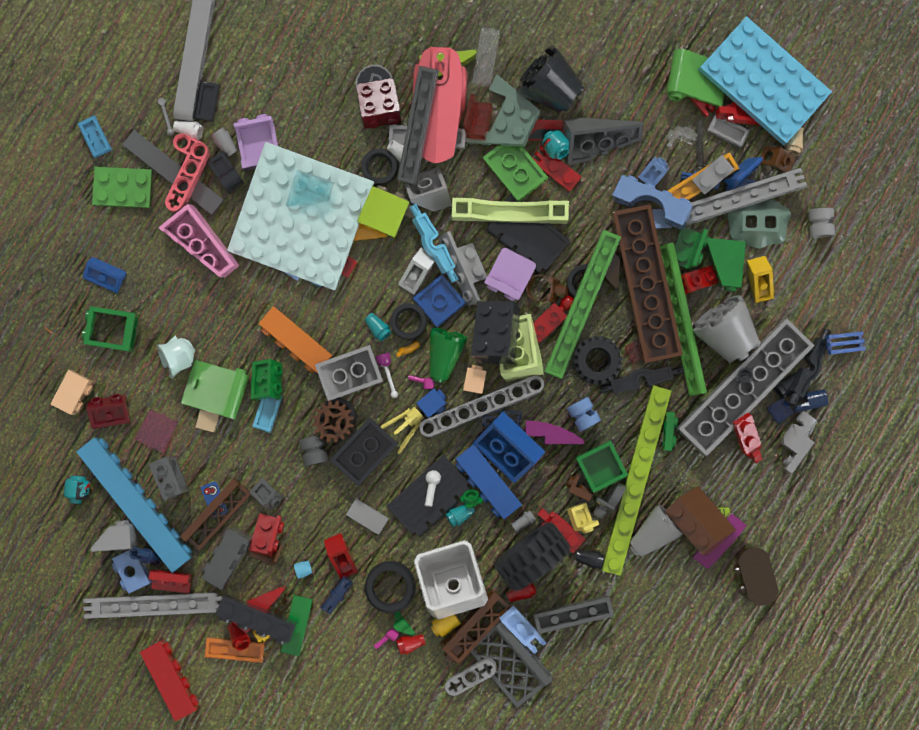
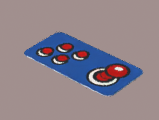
(210, 492)

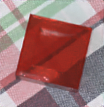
(633, 351)

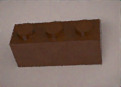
(700, 520)

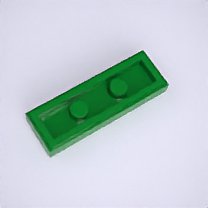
(300, 613)

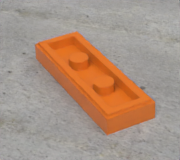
(223, 649)

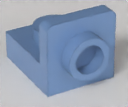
(654, 171)

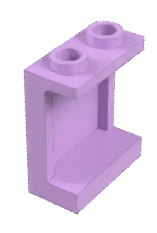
(252, 137)

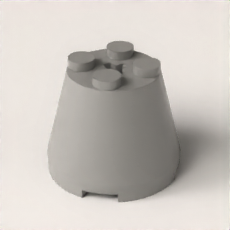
(728, 329)

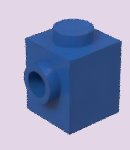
(432, 403)

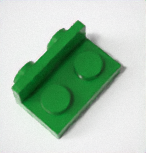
(266, 380)

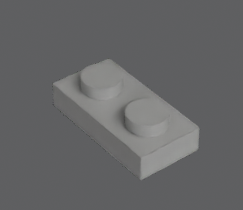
(713, 174)

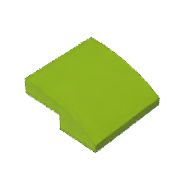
(383, 211)

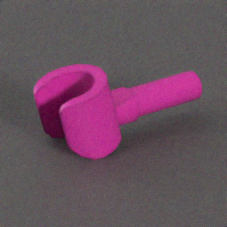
(428, 383)
(392, 634)

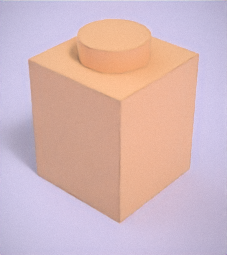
(474, 379)

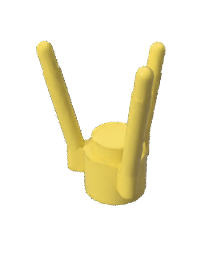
(413, 417)

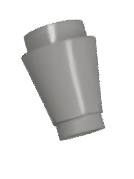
(223, 141)

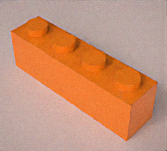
(293, 338)

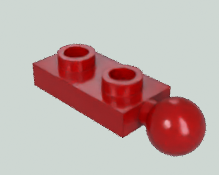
(552, 318)

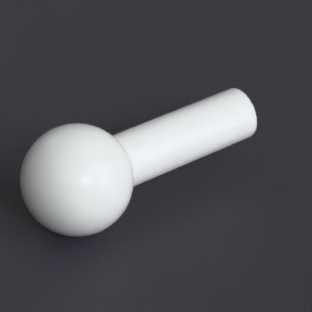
(432, 478)

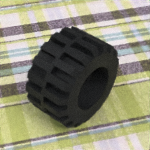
(612, 353)

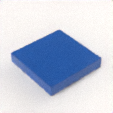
(439, 300)

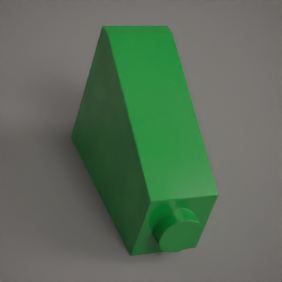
(727, 262)

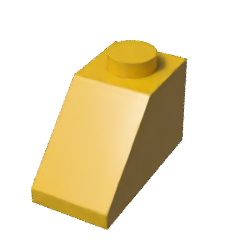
(760, 279)

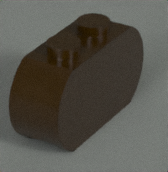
(756, 576)

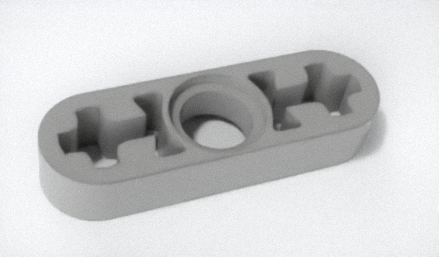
(480, 665)

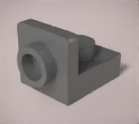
(266, 495)

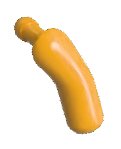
(408, 349)

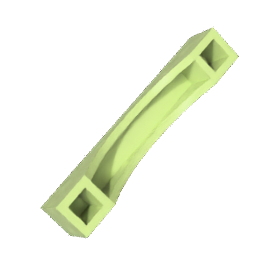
(522, 212)

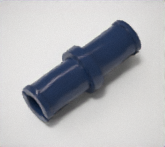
(145, 556)
(337, 595)

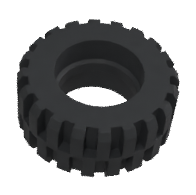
(532, 556)

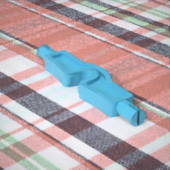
(428, 234)

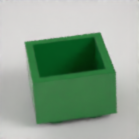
(601, 466)

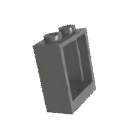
(173, 479)

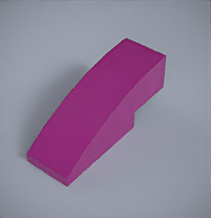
(551, 433)
(708, 561)

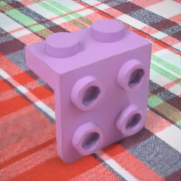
(510, 274)

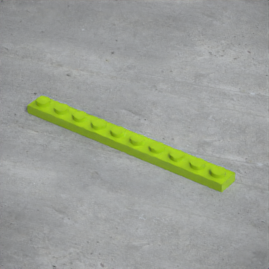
(636, 480)

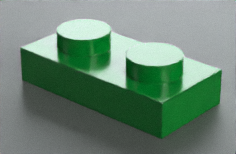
(670, 423)

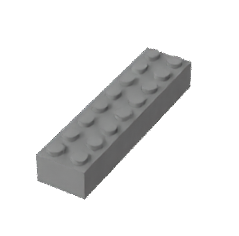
(731, 399)

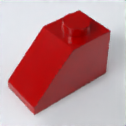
(340, 556)

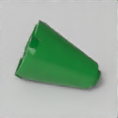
(444, 352)

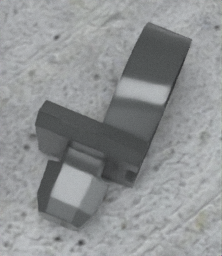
(611, 502)

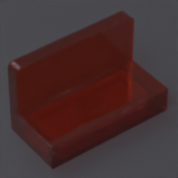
(477, 118)

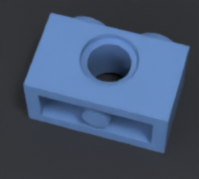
(128, 582)

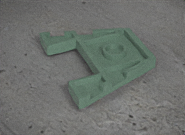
(514, 119)

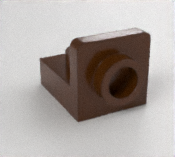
(581, 491)

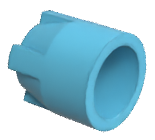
(303, 569)

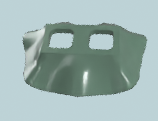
(760, 235)

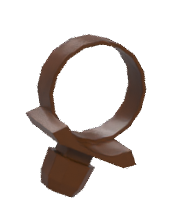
(556, 289)

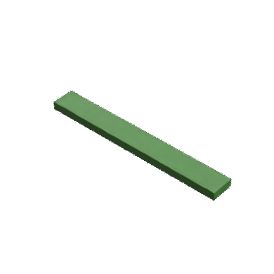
(582, 303)
(690, 356)

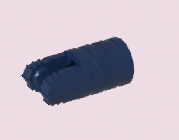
(813, 400)

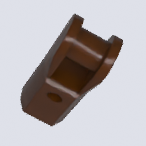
(459, 649)

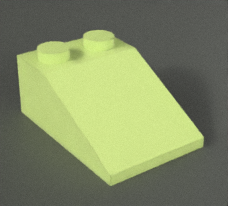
(528, 356)

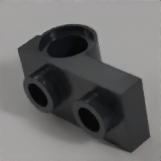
(225, 172)

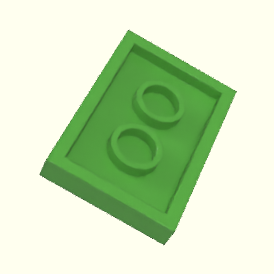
(515, 170)
(122, 187)

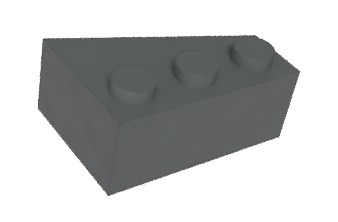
(226, 557)

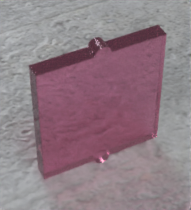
(156, 430)

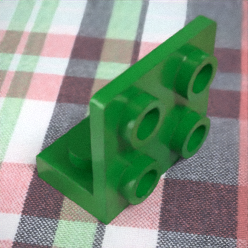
(689, 247)

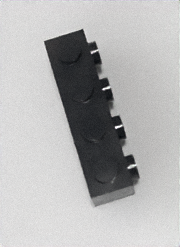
(256, 618)

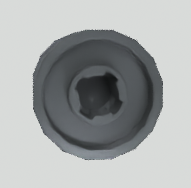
(313, 450)

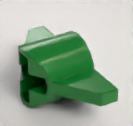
(402, 625)

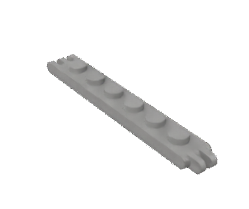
(746, 196)
(152, 605)

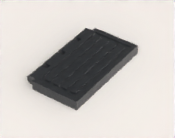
(534, 240)
(410, 503)

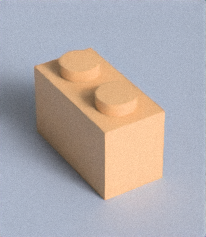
(72, 392)

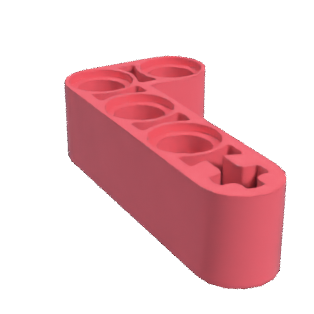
(183, 175)

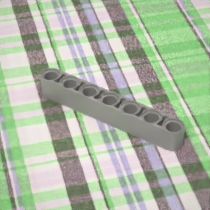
(193, 59)
(489, 400)

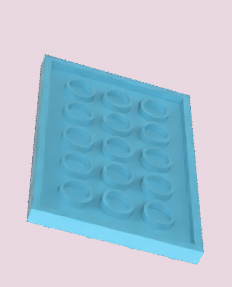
(765, 80)

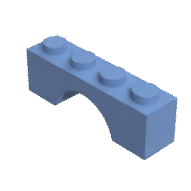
(630, 192)

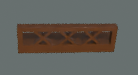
(210, 509)
(467, 625)

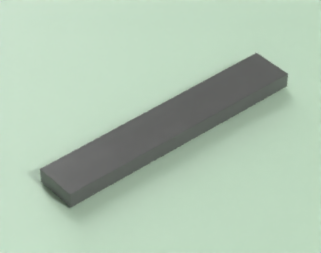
(418, 124)
(169, 170)

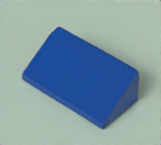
(746, 169)
(104, 274)

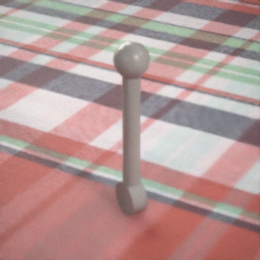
(161, 101)

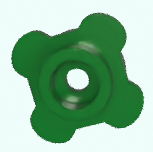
(471, 499)

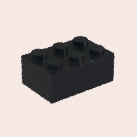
(495, 332)
(364, 451)

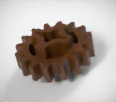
(328, 413)

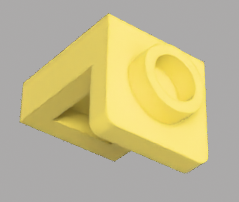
(581, 518)

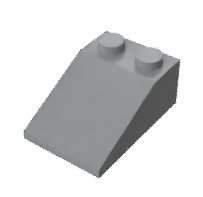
(348, 373)

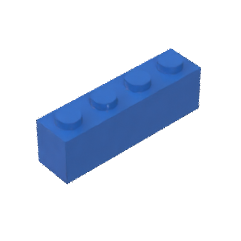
(488, 482)

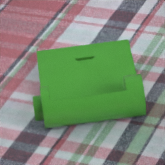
(689, 81)
(215, 389)

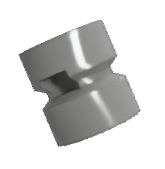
(821, 222)

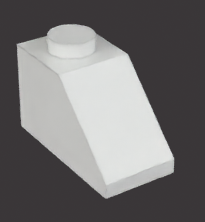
(416, 271)

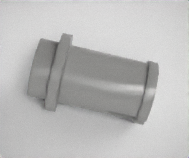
(523, 521)

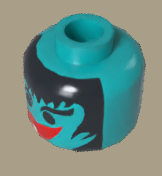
(76, 489)

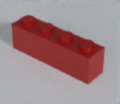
(170, 680)

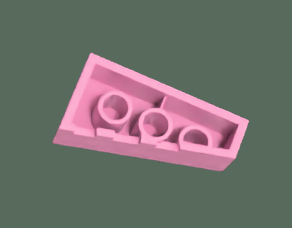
(199, 239)

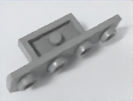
(467, 267)

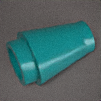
(378, 328)
(459, 515)

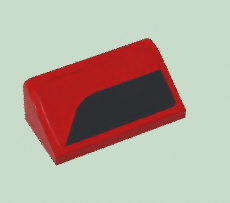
(542, 127)

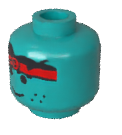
(556, 144)

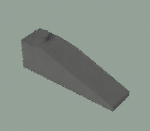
(597, 136)

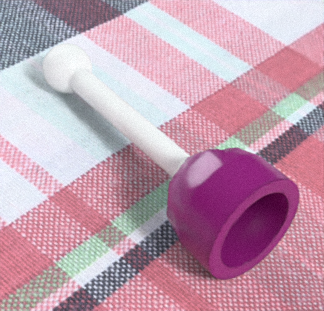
(384, 361)

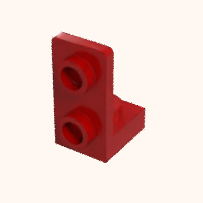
(699, 279)

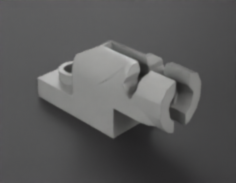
(797, 441)

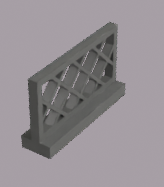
(525, 655)

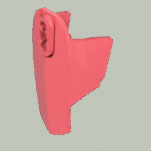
(447, 104)

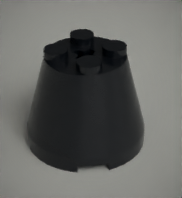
(551, 81)

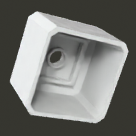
(445, 565)

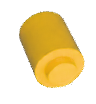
(445, 625)

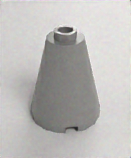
(655, 532)

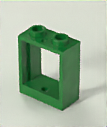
(129, 333)

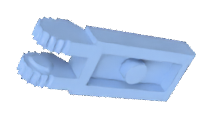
(521, 628)

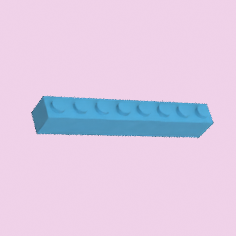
(135, 504)

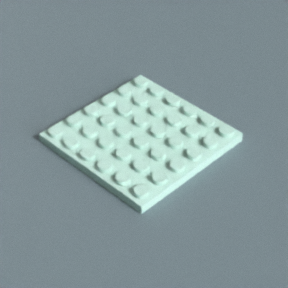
(299, 239)

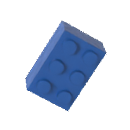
(509, 447)

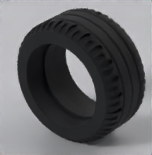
(389, 607)

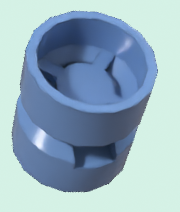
(583, 414)

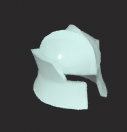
(176, 355)

